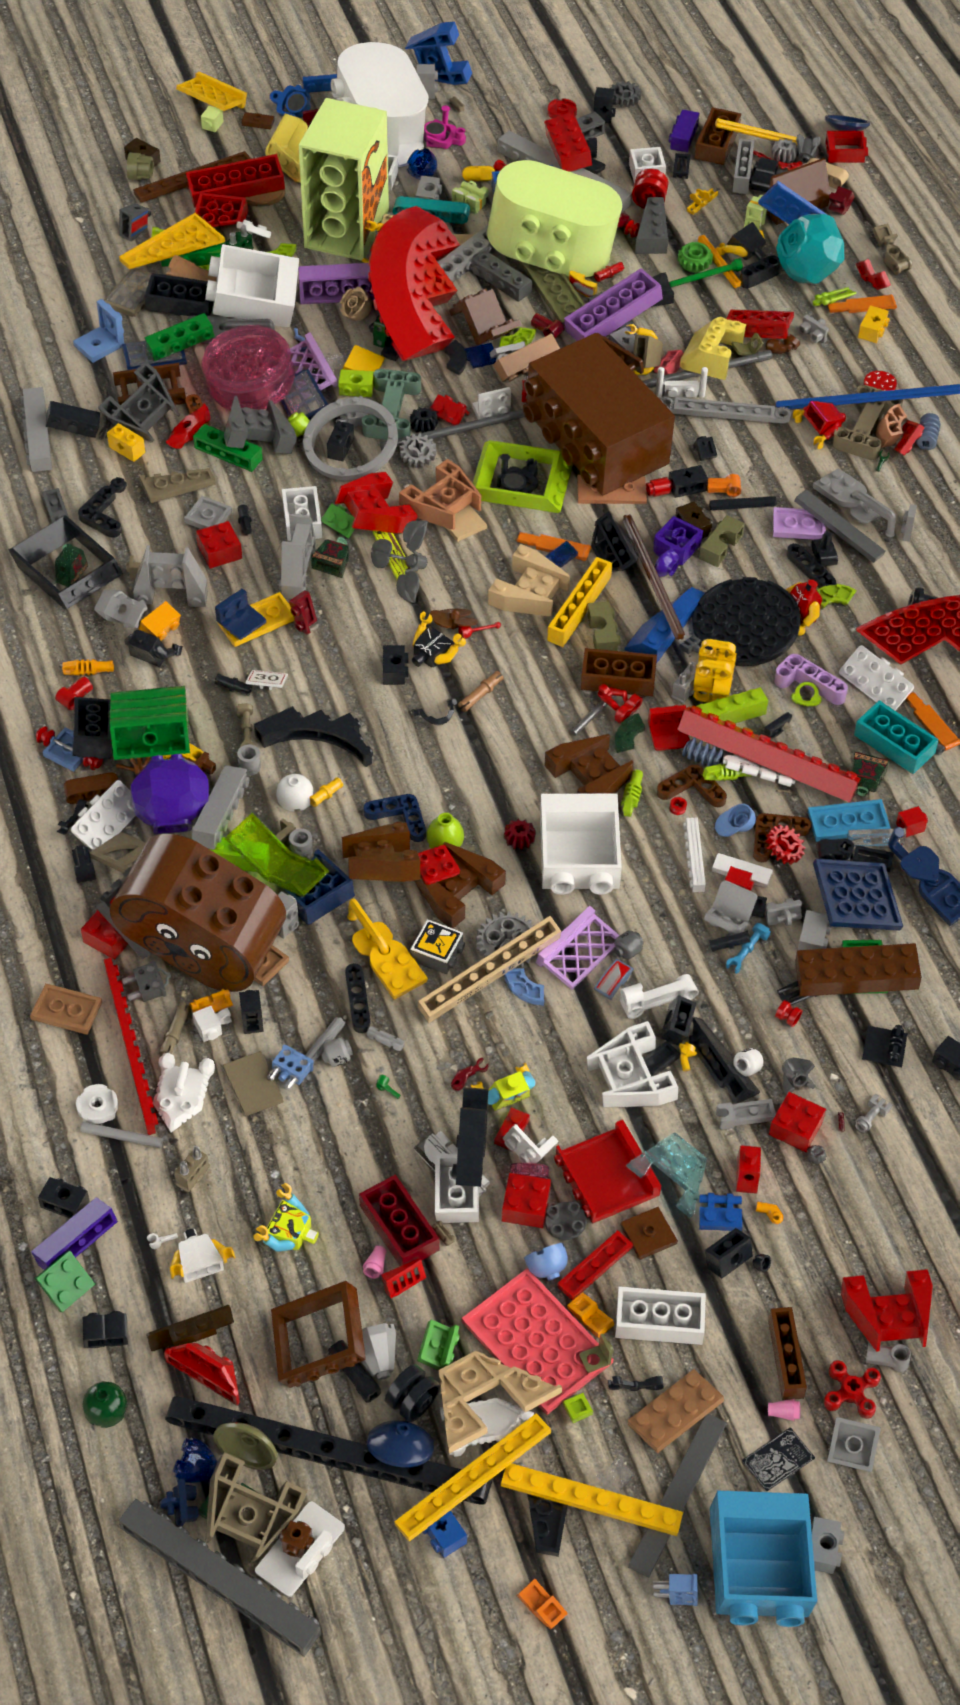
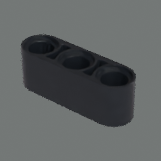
(759, 271)

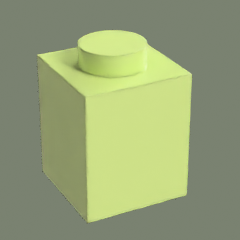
(212, 119)

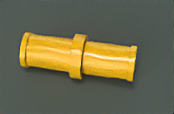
(326, 792)

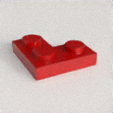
(911, 432)

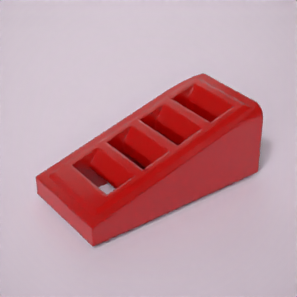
(395, 1274)

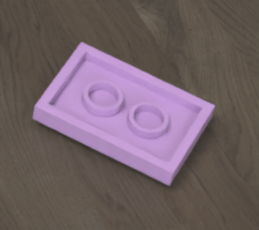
(796, 524)

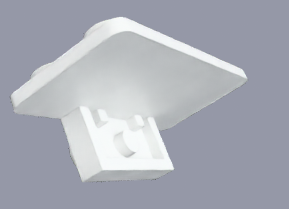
(876, 678)
(105, 816)
(289, 1572)

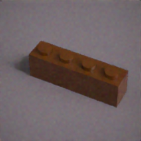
(787, 1353)

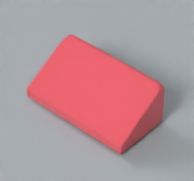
(670, 362)

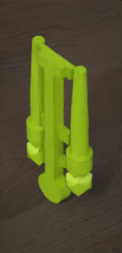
(827, 297)

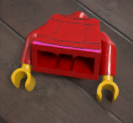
(823, 418)

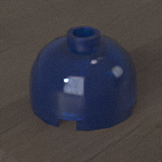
(422, 163)

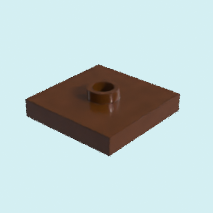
(649, 1233)

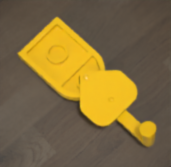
(388, 957)

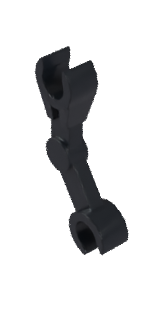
(81, 804)
(652, 1383)

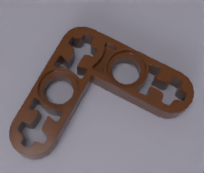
(692, 780)
(764, 829)

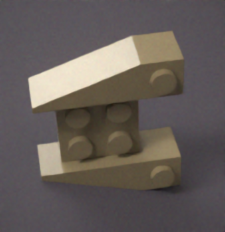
(246, 1513)

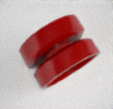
(649, 184)

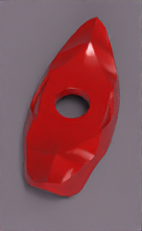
(182, 433)

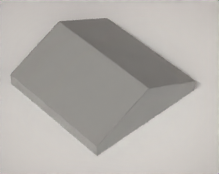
(853, 1444)

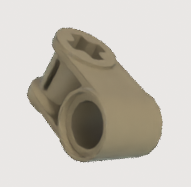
(896, 259)

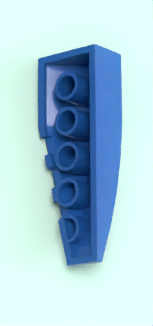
(655, 634)

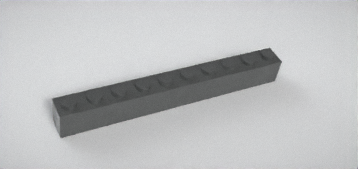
(220, 1577)

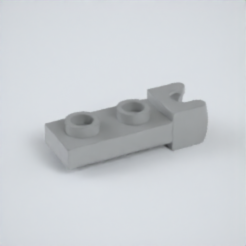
(745, 1113)

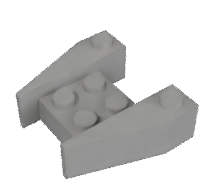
(297, 555)
(170, 571)

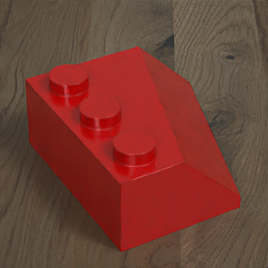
(221, 209)

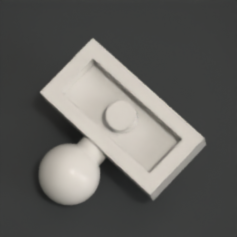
(260, 230)

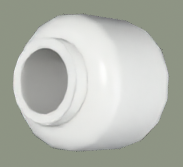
(748, 1061)

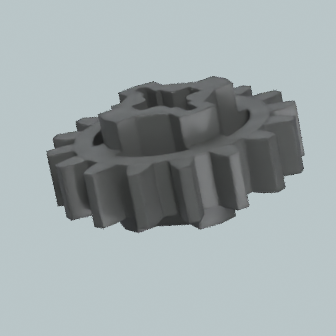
(626, 93)

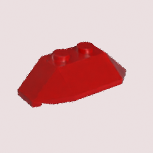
(206, 1368)

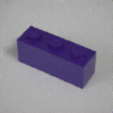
(684, 130)

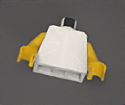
(199, 1256)

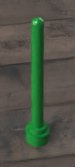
(736, 265)

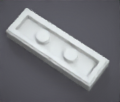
(760, 876)

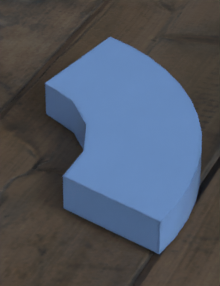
(523, 987)

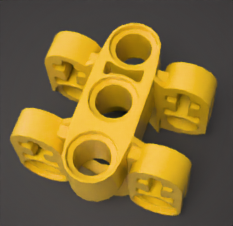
(714, 670)

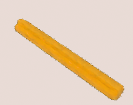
(719, 261)

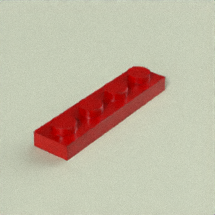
(595, 1265)

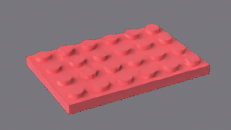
(534, 1333)

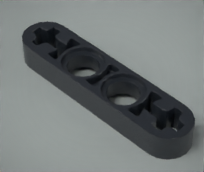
(810, 568)
(355, 998)

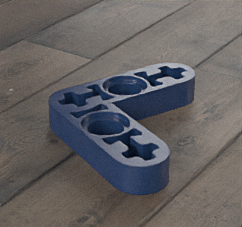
(401, 807)

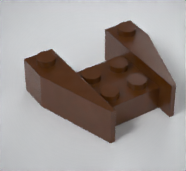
(590, 764)
(382, 854)
(446, 894)

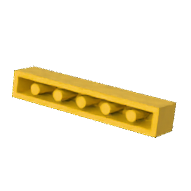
(577, 603)

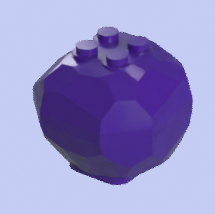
(169, 794)

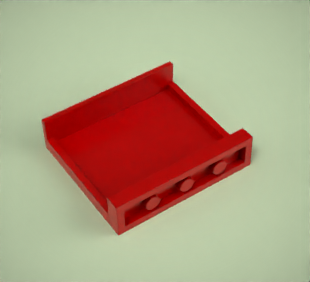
(601, 1175)

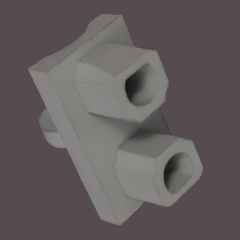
(815, 328)
(783, 912)

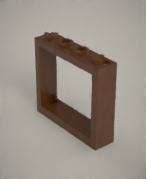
(309, 1304)

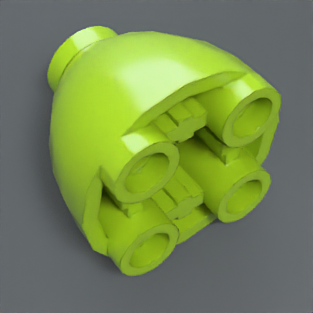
(445, 829)

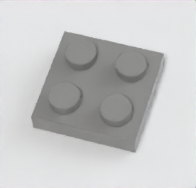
(207, 513)

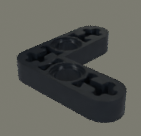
(95, 512)

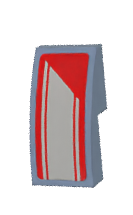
(613, 978)

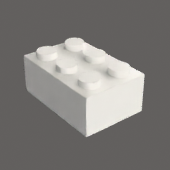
(302, 502)
(453, 1201)

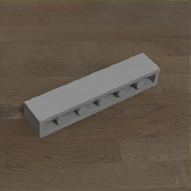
(36, 434)
(220, 806)

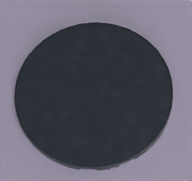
(751, 615)

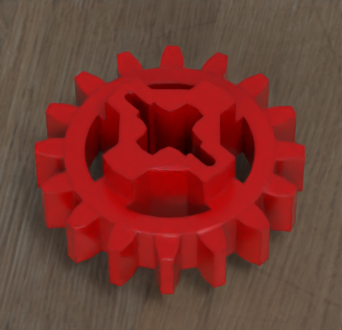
(785, 844)

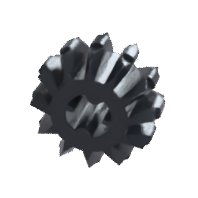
(423, 420)

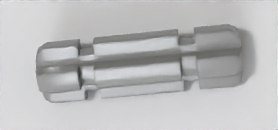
(385, 1038)

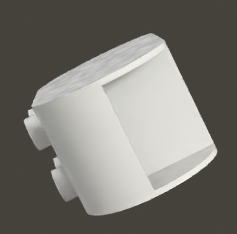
(386, 80)

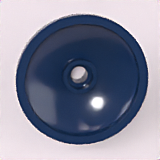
(846, 123)
(400, 1443)

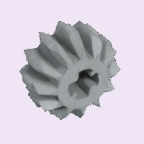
(784, 150)

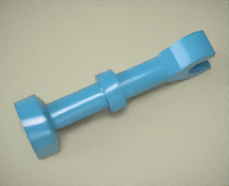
(759, 931)

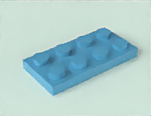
(835, 820)

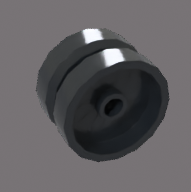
(412, 1393)

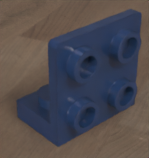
(238, 615)

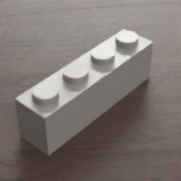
(743, 166)

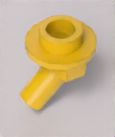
(687, 1051)

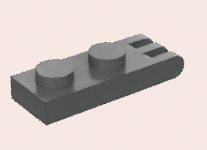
(54, 504)

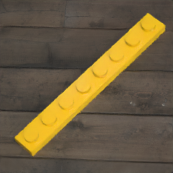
(472, 1477)
(592, 1499)

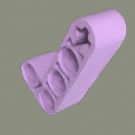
(802, 670)

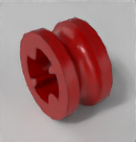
(675, 809)

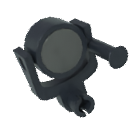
(515, 478)

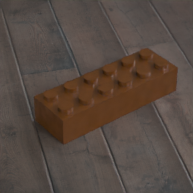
(858, 969)

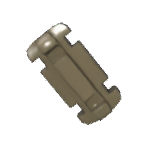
(458, 105)
(443, 1233)

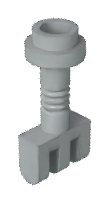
(864, 1123)

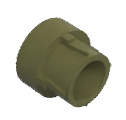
(139, 166)

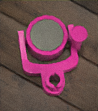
(436, 132)

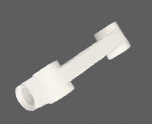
(636, 1001)

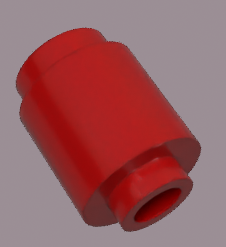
(659, 487)

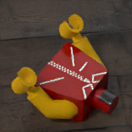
(808, 602)

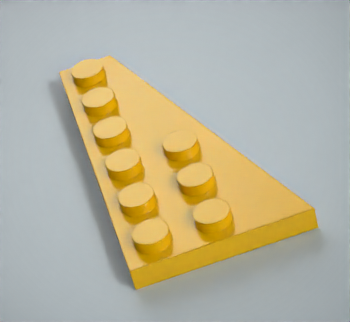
(181, 238)

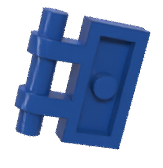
(720, 1218)

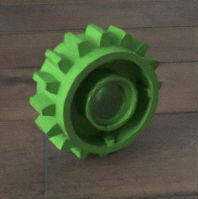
(695, 257)

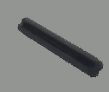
(739, 503)

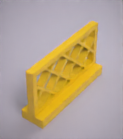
(213, 92)

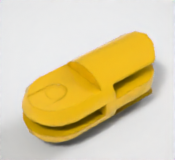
(477, 173)

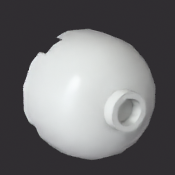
(294, 792)

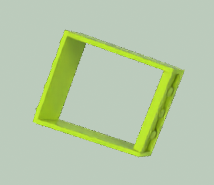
(555, 487)

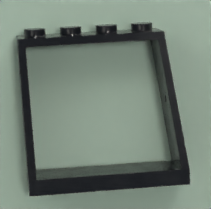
(50, 539)

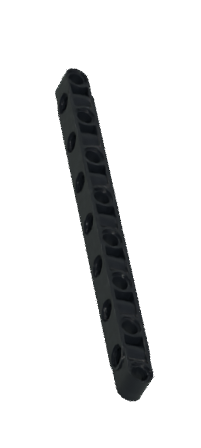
(309, 1445)

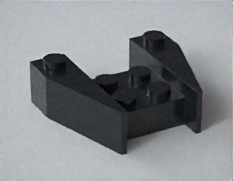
(471, 1137)

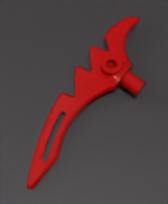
(789, 166)

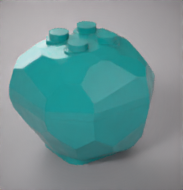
(810, 248)

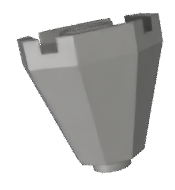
(379, 1350)

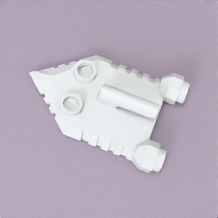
(181, 1090)
(499, 1418)

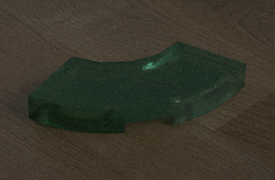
(627, 732)

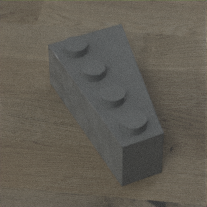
(653, 228)

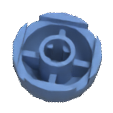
(547, 1261)

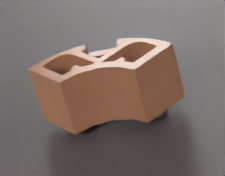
(889, 427)

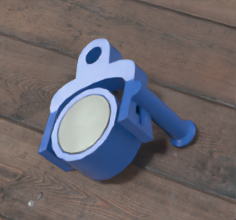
(295, 98)

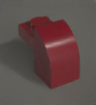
(841, 200)

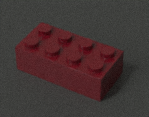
(399, 1221)

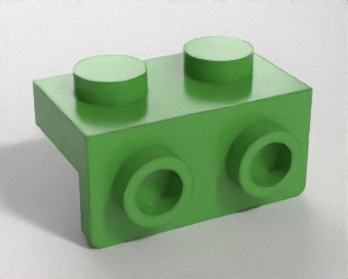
(339, 520)
(438, 1345)

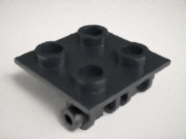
(885, 1045)

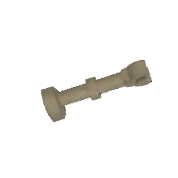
(245, 710)

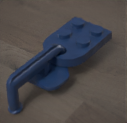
(924, 866)

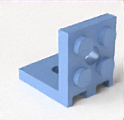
(108, 335)

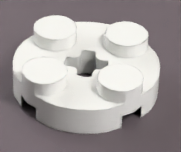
(101, 1114)

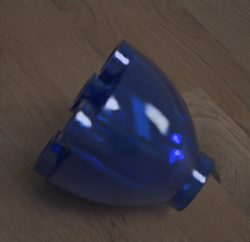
(196, 1462)

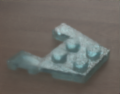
(680, 1163)

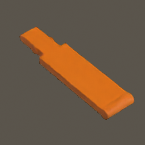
(863, 304)
(549, 543)
(932, 722)

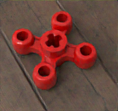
(846, 1394)

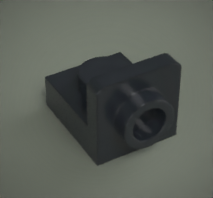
(705, 448)

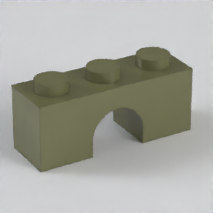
(714, 548)
(601, 616)

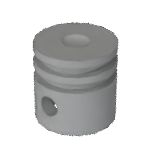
(249, 759)
(301, 842)

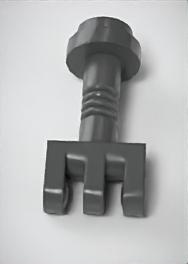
(690, 645)

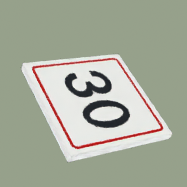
(266, 678)

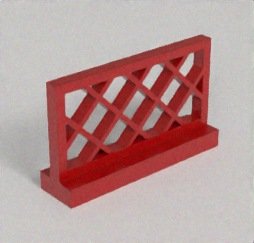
(766, 326)

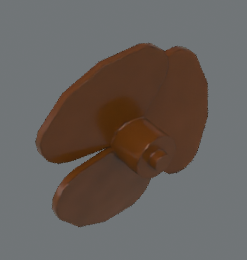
(452, 618)

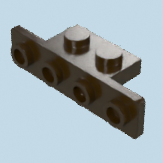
(191, 1329)

